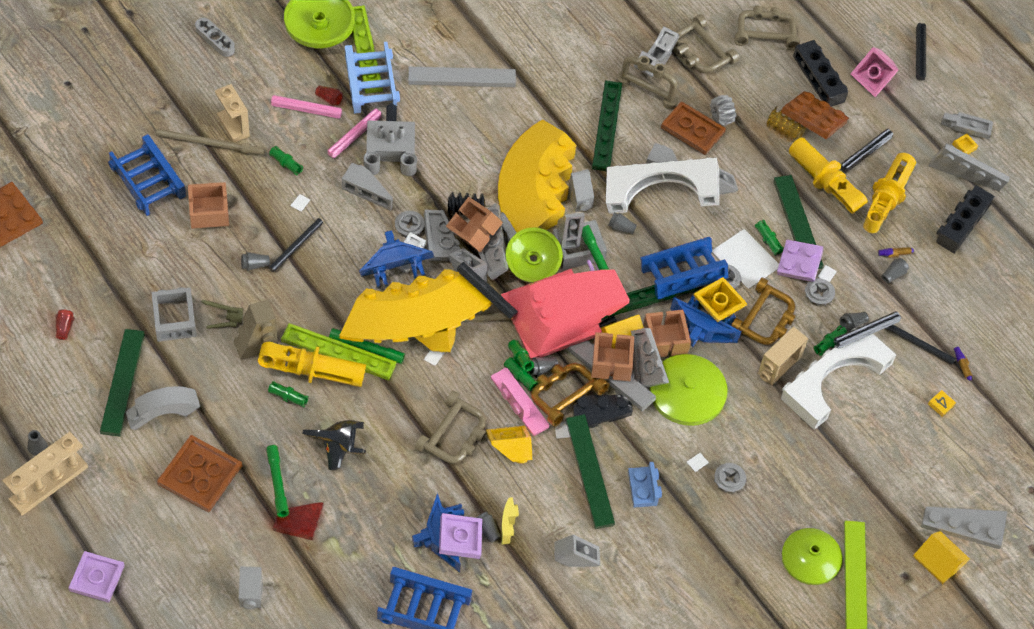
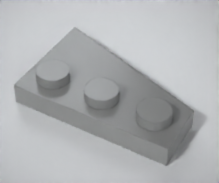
(438, 236)
(646, 359)

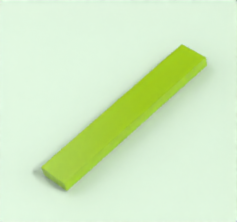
(364, 44)
(309, 340)
(855, 575)

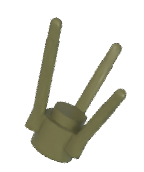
(234, 314)

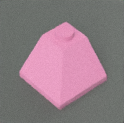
(875, 71)

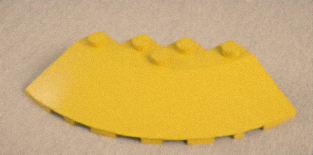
(535, 177)
(414, 308)

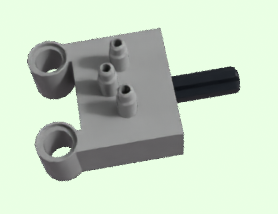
(391, 142)

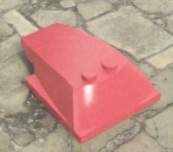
(564, 309)

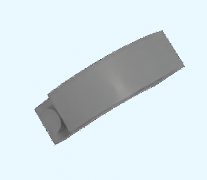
(661, 49)
(162, 401)

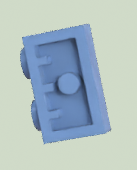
(644, 486)

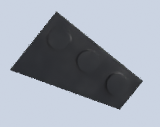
(602, 408)

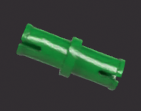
(286, 160)
(769, 237)
(828, 339)
(521, 355)
(520, 374)
(288, 394)

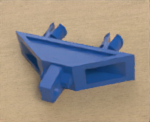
(393, 255)
(703, 326)
(431, 534)

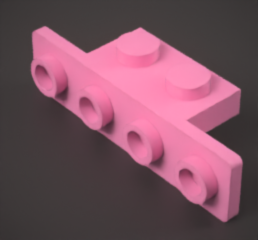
(520, 401)

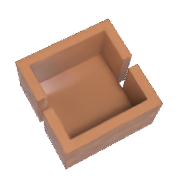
(208, 205)
(480, 226)
(672, 336)
(610, 361)

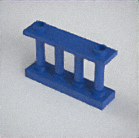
(158, 161)
(688, 279)
(421, 584)

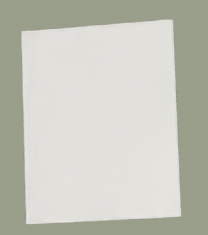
(747, 257)

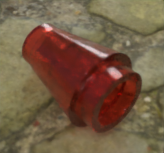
(330, 95)
(64, 322)

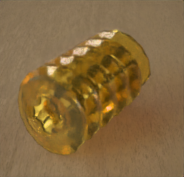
(785, 125)

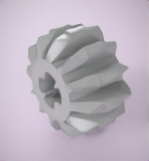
(723, 110)

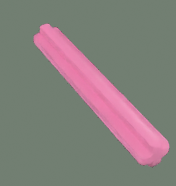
(305, 106)
(353, 134)

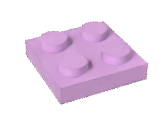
(800, 260)
(460, 536)
(96, 576)

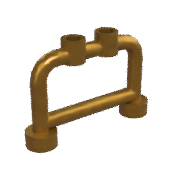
(787, 318)
(558, 372)

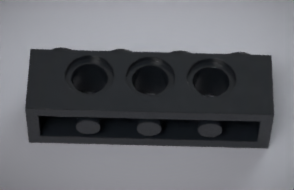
(820, 73)
(964, 219)

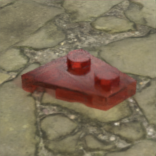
(300, 521)

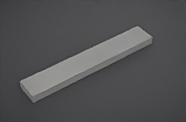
(462, 76)
(632, 389)

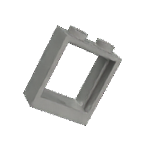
(581, 258)
(173, 330)

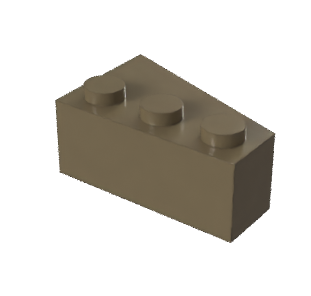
(257, 328)

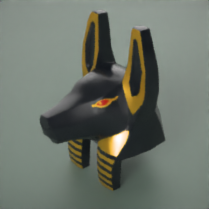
(338, 440)

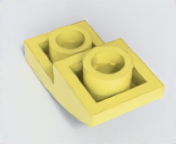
(508, 520)

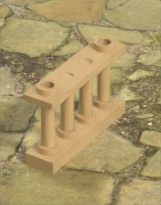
(45, 473)

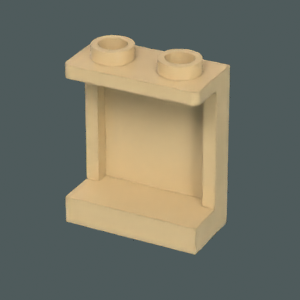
(235, 115)

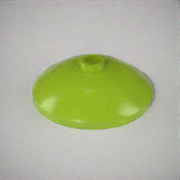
(535, 243)
(811, 566)

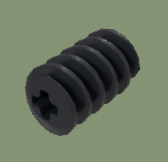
(455, 203)

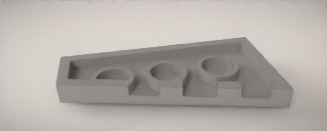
(966, 167)
(494, 251)
(974, 525)

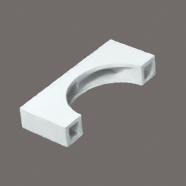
(628, 180)
(805, 392)

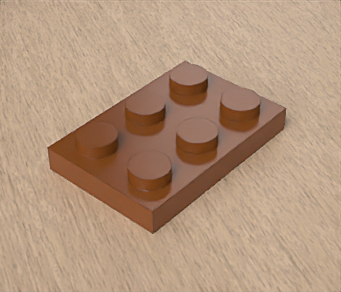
(693, 128)

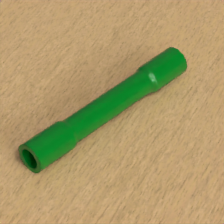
(590, 241)
(388, 353)
(280, 498)

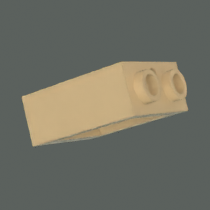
(782, 356)

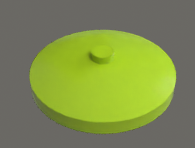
(319, 22)
(694, 390)

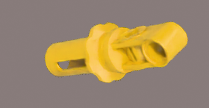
(827, 175)
(888, 192)
(311, 364)

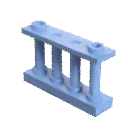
(356, 85)

